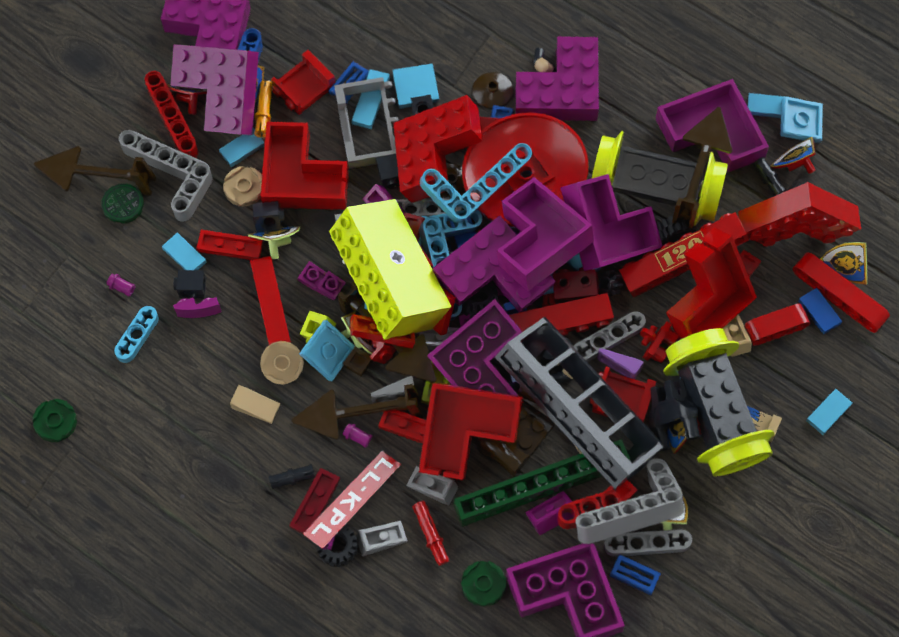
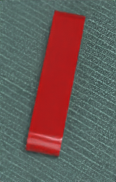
(167, 108)
(841, 292)
(270, 300)

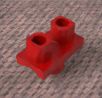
(664, 334)

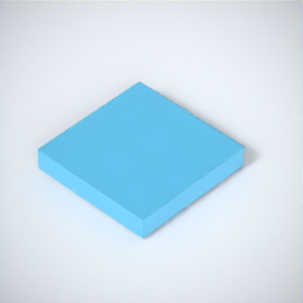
(415, 82)
(801, 119)
(327, 350)

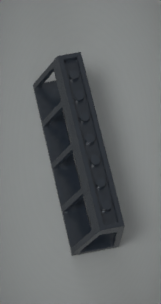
(566, 413)

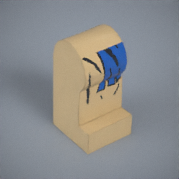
(764, 421)

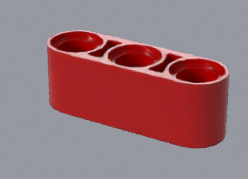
(777, 324)
(576, 507)

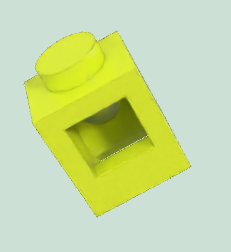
(312, 323)

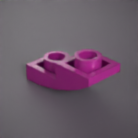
(321, 281)
(189, 309)

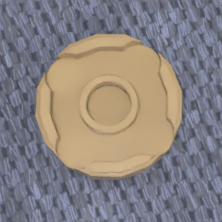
(243, 186)
(281, 362)

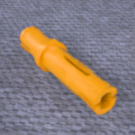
(262, 115)

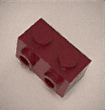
(575, 285)

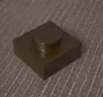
(358, 361)

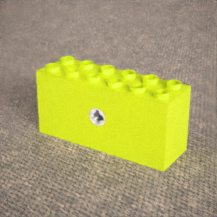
(389, 268)

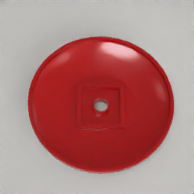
(555, 160)

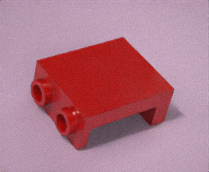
(303, 83)
(631, 391)

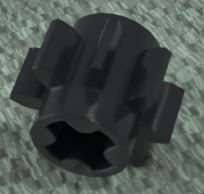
(610, 282)

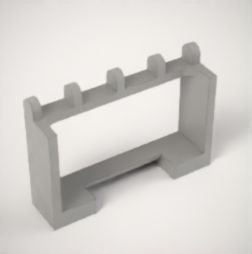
(361, 87)

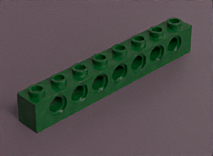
(527, 488)

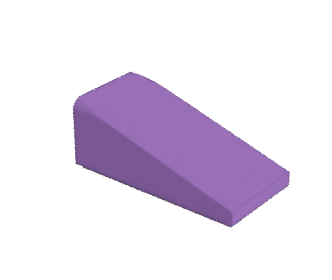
(621, 363)

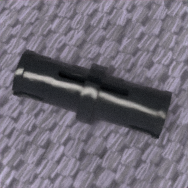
(768, 176)
(291, 476)

